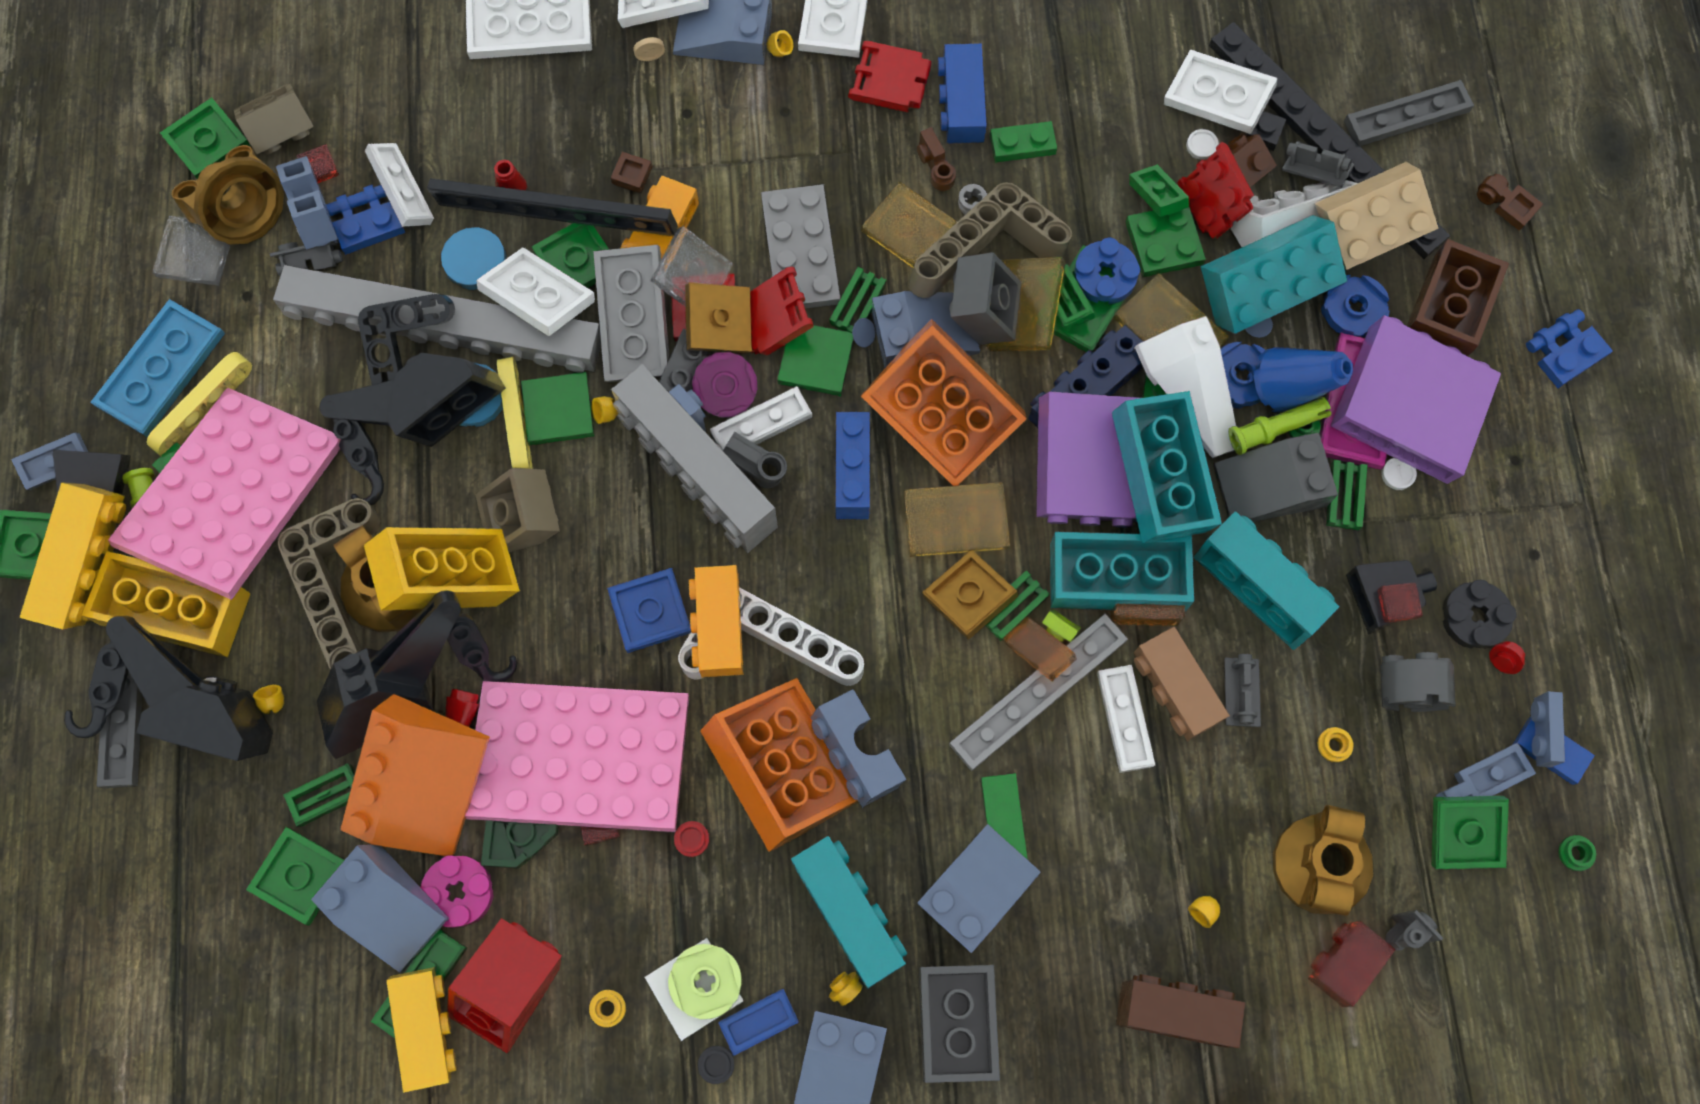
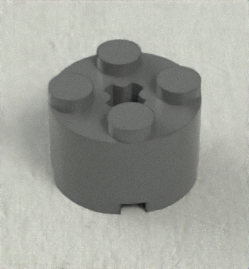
(1417, 683)

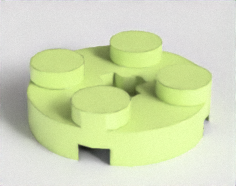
(687, 970)

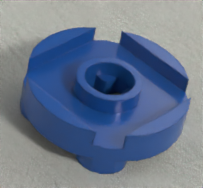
(1111, 255)
(1345, 320)
(1242, 357)

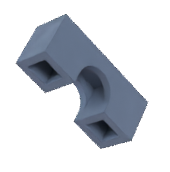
(306, 203)
(866, 775)

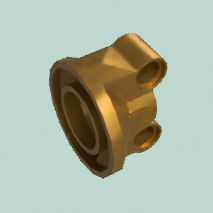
(245, 210)
(357, 597)
(1300, 868)

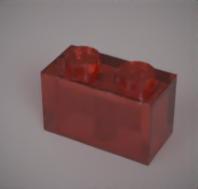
(1350, 963)

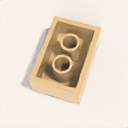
(1379, 213)

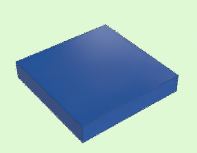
(649, 610)

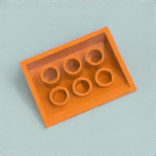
(944, 403)
(778, 763)
(413, 779)

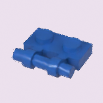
(365, 227)
(1573, 357)

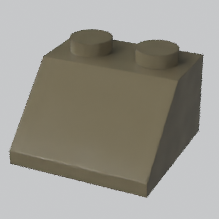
(273, 119)
(519, 506)

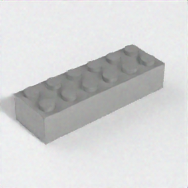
(695, 459)

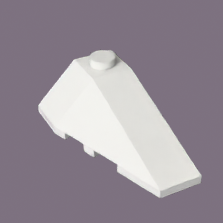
(1282, 211)
(1192, 361)

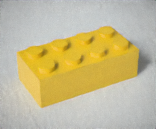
(72, 554)
(420, 562)
(165, 605)

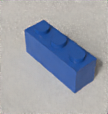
(962, 93)
(852, 465)

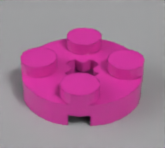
(477, 886)

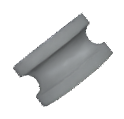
(967, 193)

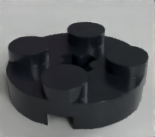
(1497, 613)

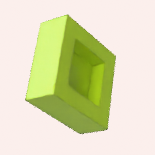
(1060, 626)

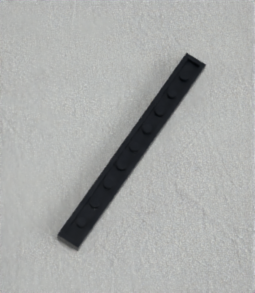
(1308, 117)

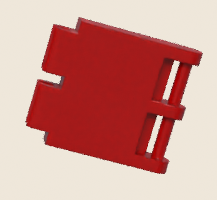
(893, 77)
(1217, 192)
(777, 313)

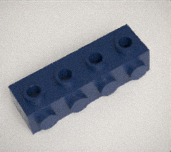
(1099, 371)

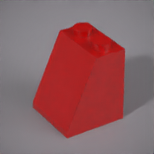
(503, 984)

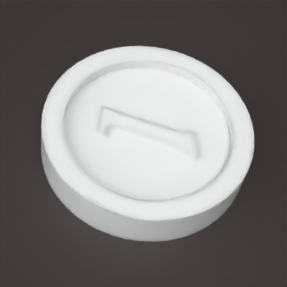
(1202, 144)
(1398, 474)

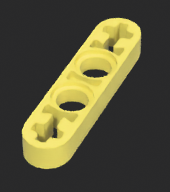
(191, 410)
(514, 414)

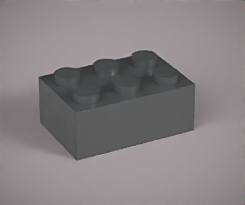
(958, 1024)

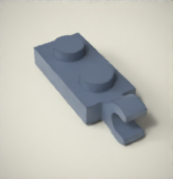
(1492, 774)

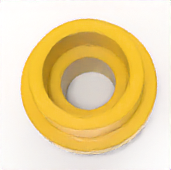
(1344, 740)
(845, 988)
(597, 1002)

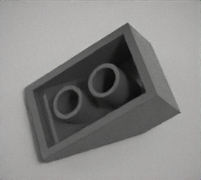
(1277, 479)

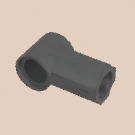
(751, 457)

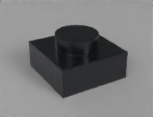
(1269, 128)

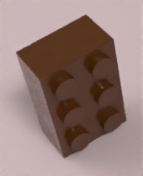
(1458, 296)
(1181, 1011)

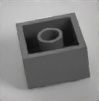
(985, 298)

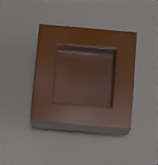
(631, 172)

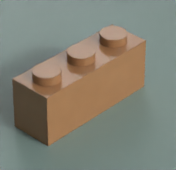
(1179, 684)

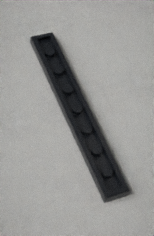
(553, 207)

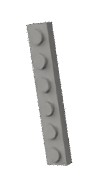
(1036, 695)

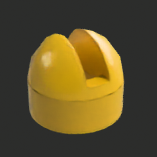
(783, 46)
(603, 409)
(269, 699)
(1205, 910)

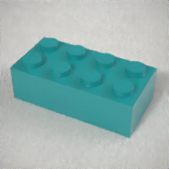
(1274, 273)
(1166, 467)
(1119, 569)
(1266, 580)
(848, 912)

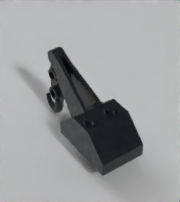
(420, 405)
(400, 668)
(181, 703)

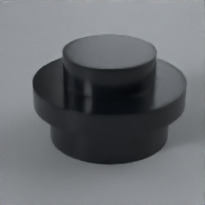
(716, 1064)

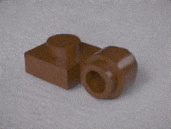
(931, 152)
(1515, 206)

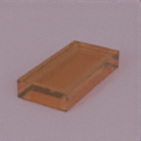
(1147, 614)
(1040, 648)

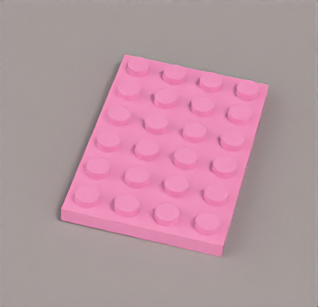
(227, 493)
(580, 756)

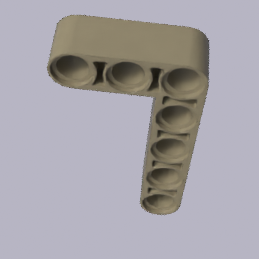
(1001, 209)
(322, 585)

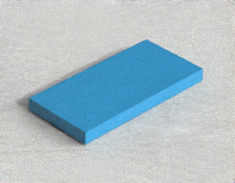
(158, 368)

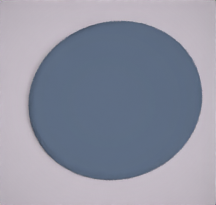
(1261, 329)
(863, 332)

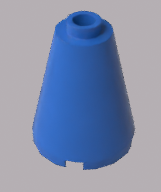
(1299, 375)

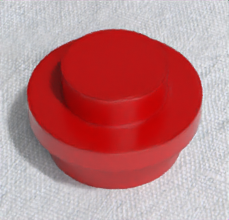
(1507, 657)
(691, 839)

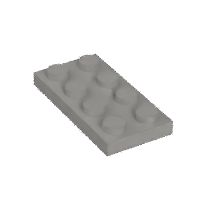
(802, 239)
(630, 312)

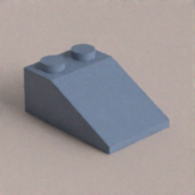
(726, 31)
(903, 315)
(979, 888)
(380, 906)
(840, 1061)

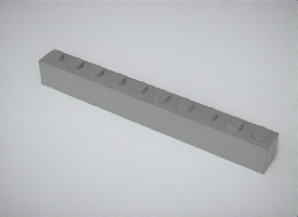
(474, 324)

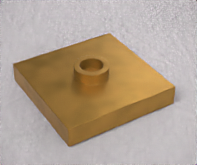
(718, 318)
(970, 594)

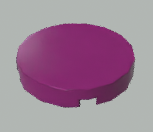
(725, 384)

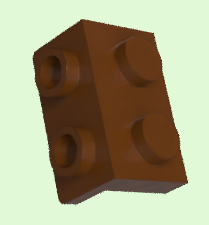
(1252, 157)

